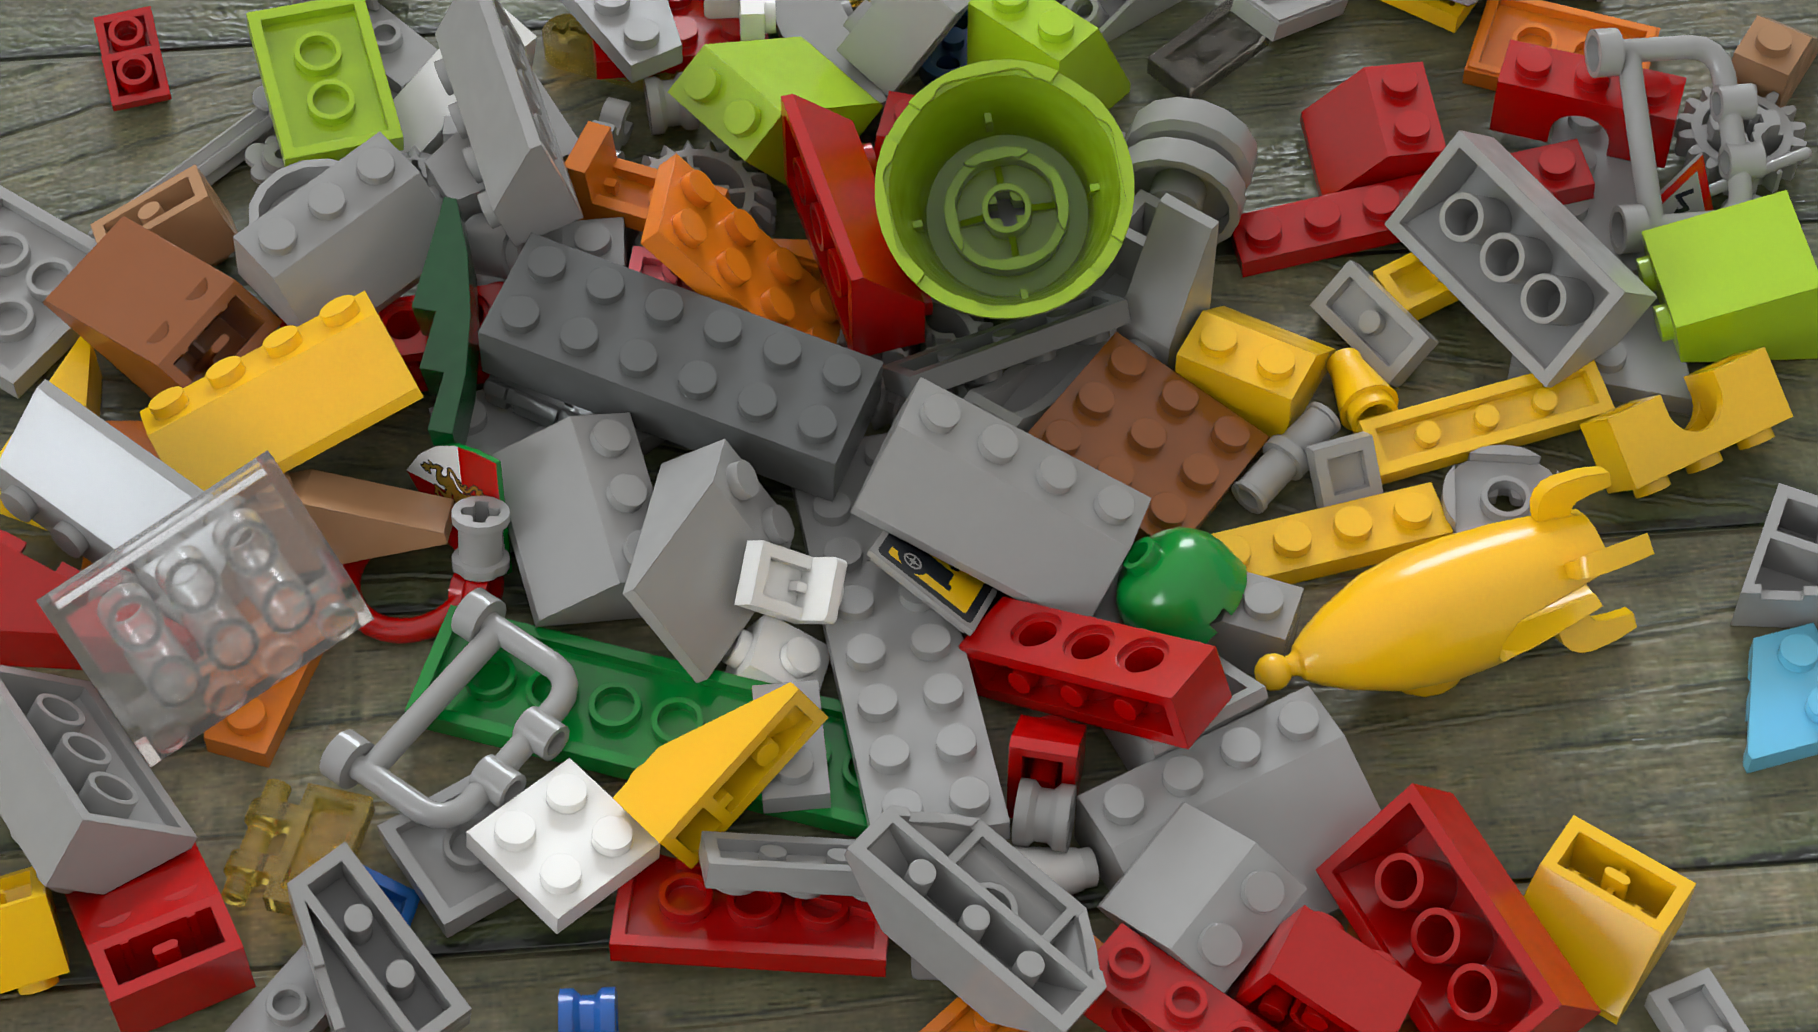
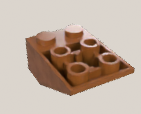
(158, 309)

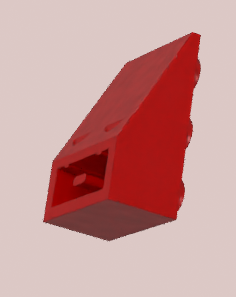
(163, 944)

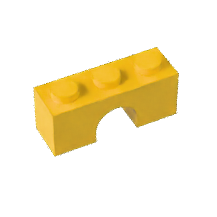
(1732, 404)

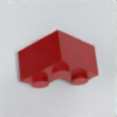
(1323, 980)

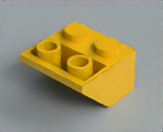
(1607, 911)

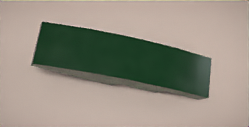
(449, 315)

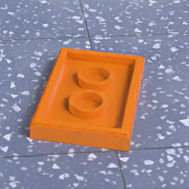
(1537, 24)

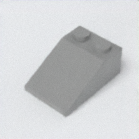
(695, 551)

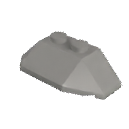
(979, 917)

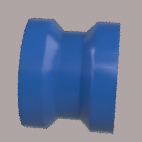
(588, 1012)

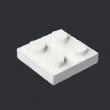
(562, 845)

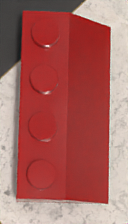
(835, 199)
(1454, 919)

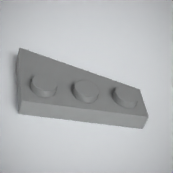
(633, 33)

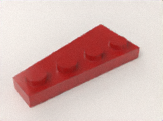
(675, 920)

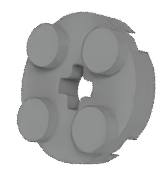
(1486, 475)

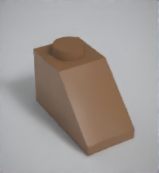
(1774, 58)
(183, 213)

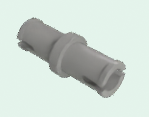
(1285, 458)

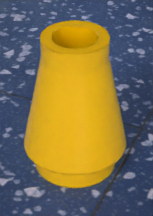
(1358, 388)

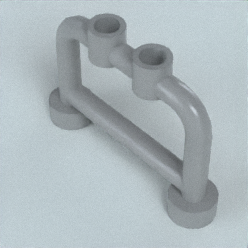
(1729, 103)
(495, 778)

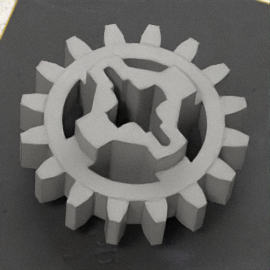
(1772, 127)

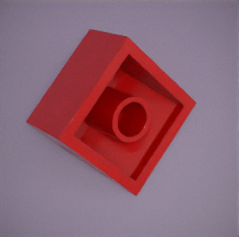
(1373, 128)

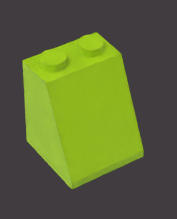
(1047, 36)
(740, 89)
(1734, 282)

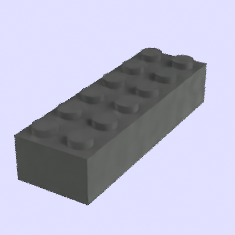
(680, 365)

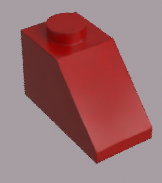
(1047, 751)

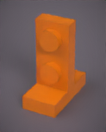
(610, 184)

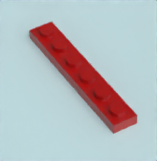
(1356, 217)

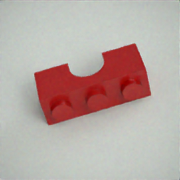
(1549, 84)

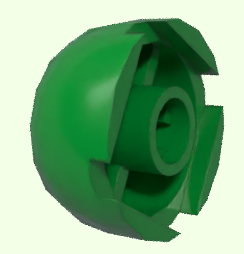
(1179, 583)

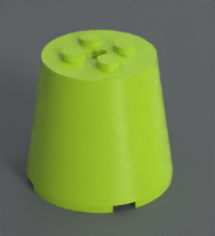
(994, 137)

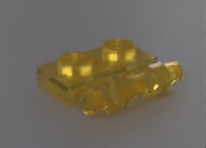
(312, 829)

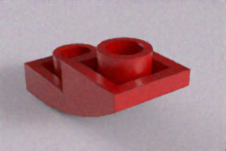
(132, 58)

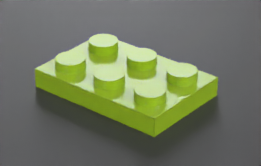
(323, 78)

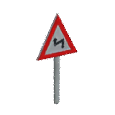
(1690, 187)

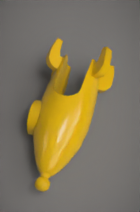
(1467, 601)

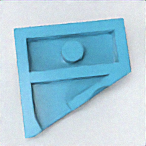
(1782, 698)

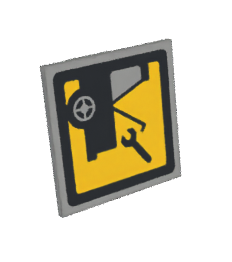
(941, 586)

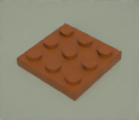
(1152, 434)

